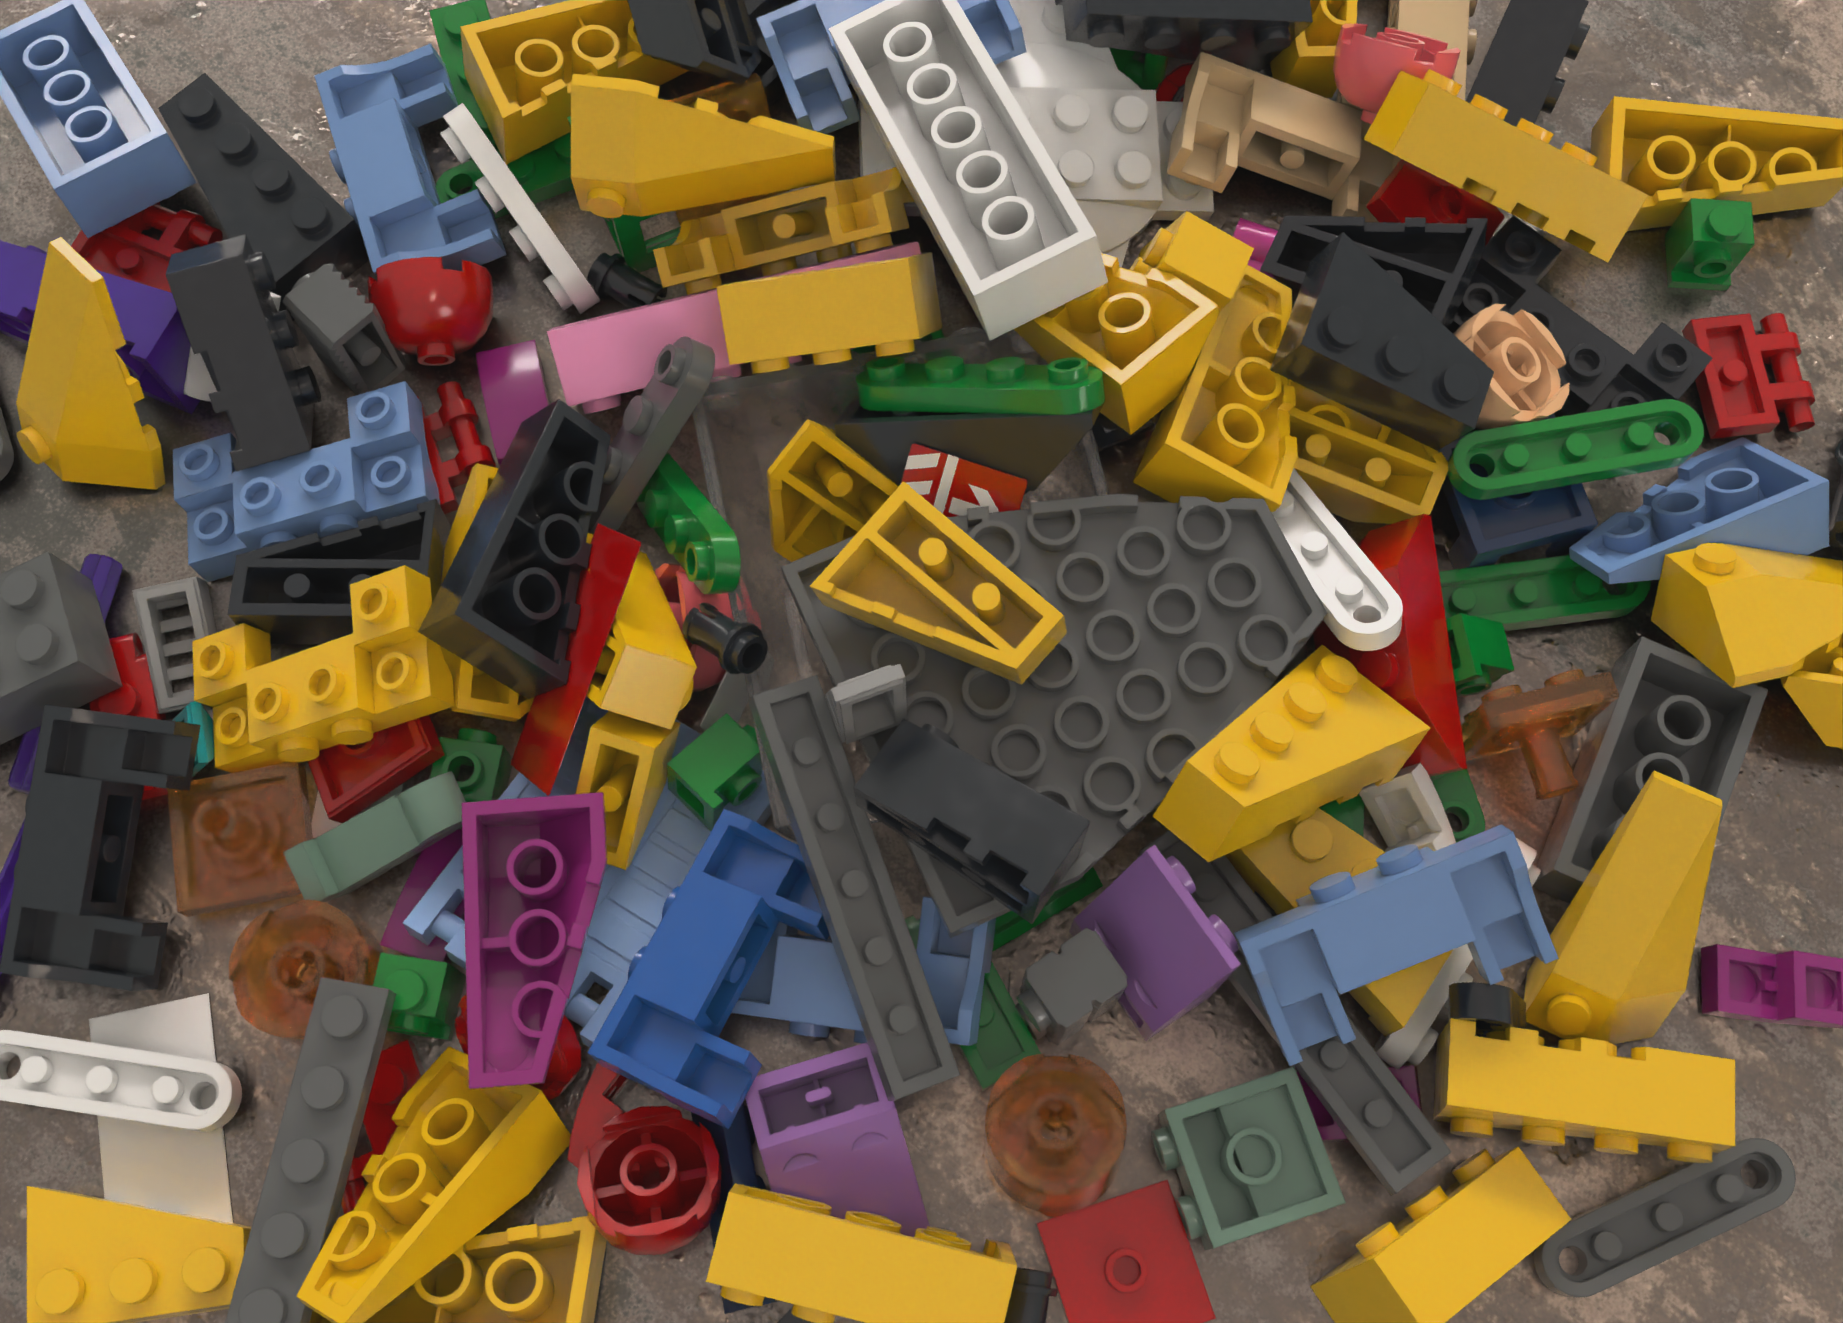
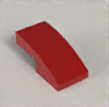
(595, 1111)

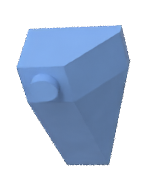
(1720, 496)

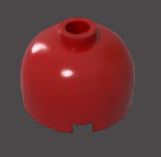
(433, 308)
(650, 1180)

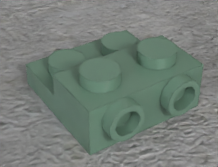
(1246, 1159)

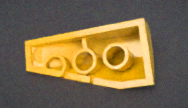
(77, 389)
(1750, 609)
(1631, 923)

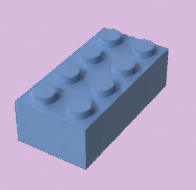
(86, 117)

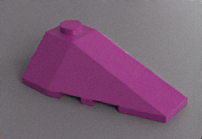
(527, 913)

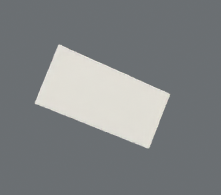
(159, 1163)

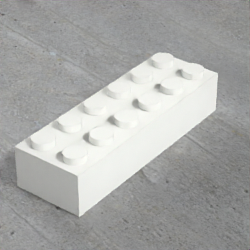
(970, 161)

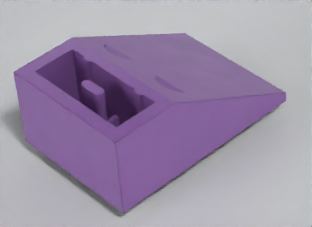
(1160, 941)
(836, 1137)

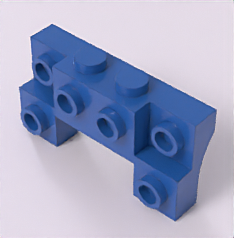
(699, 964)

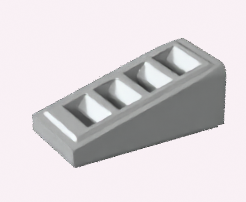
(149, 607)
(868, 703)

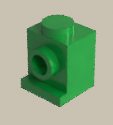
(1708, 243)
(1477, 653)
(480, 750)
(716, 769)
(425, 995)

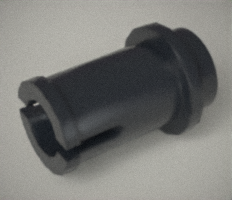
(622, 283)
(736, 645)
(1030, 1296)

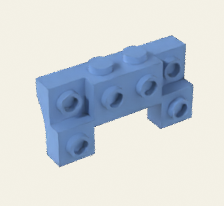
(813, 69)
(383, 162)
(319, 491)
(1388, 921)
(805, 983)

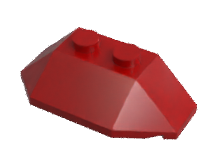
(1419, 662)

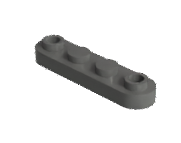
(652, 426)
(1665, 1218)

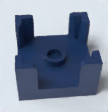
(1515, 521)

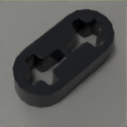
(1488, 1005)

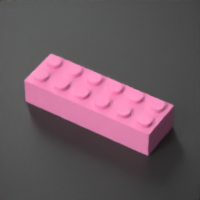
(620, 349)

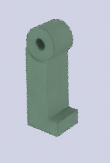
(377, 839)

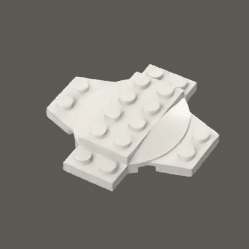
(1095, 126)

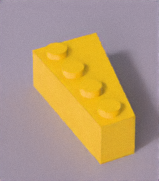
(526, 63)
(1718, 155)
(1505, 162)
(1290, 752)
(1303, 852)
(1584, 1092)
(854, 1264)
(508, 1278)

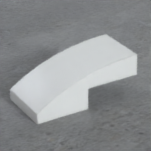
(1409, 810)

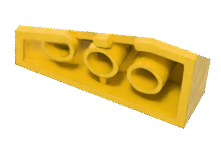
(663, 157)
(1134, 330)
(1233, 414)
(440, 1182)

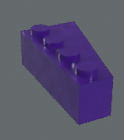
(148, 317)

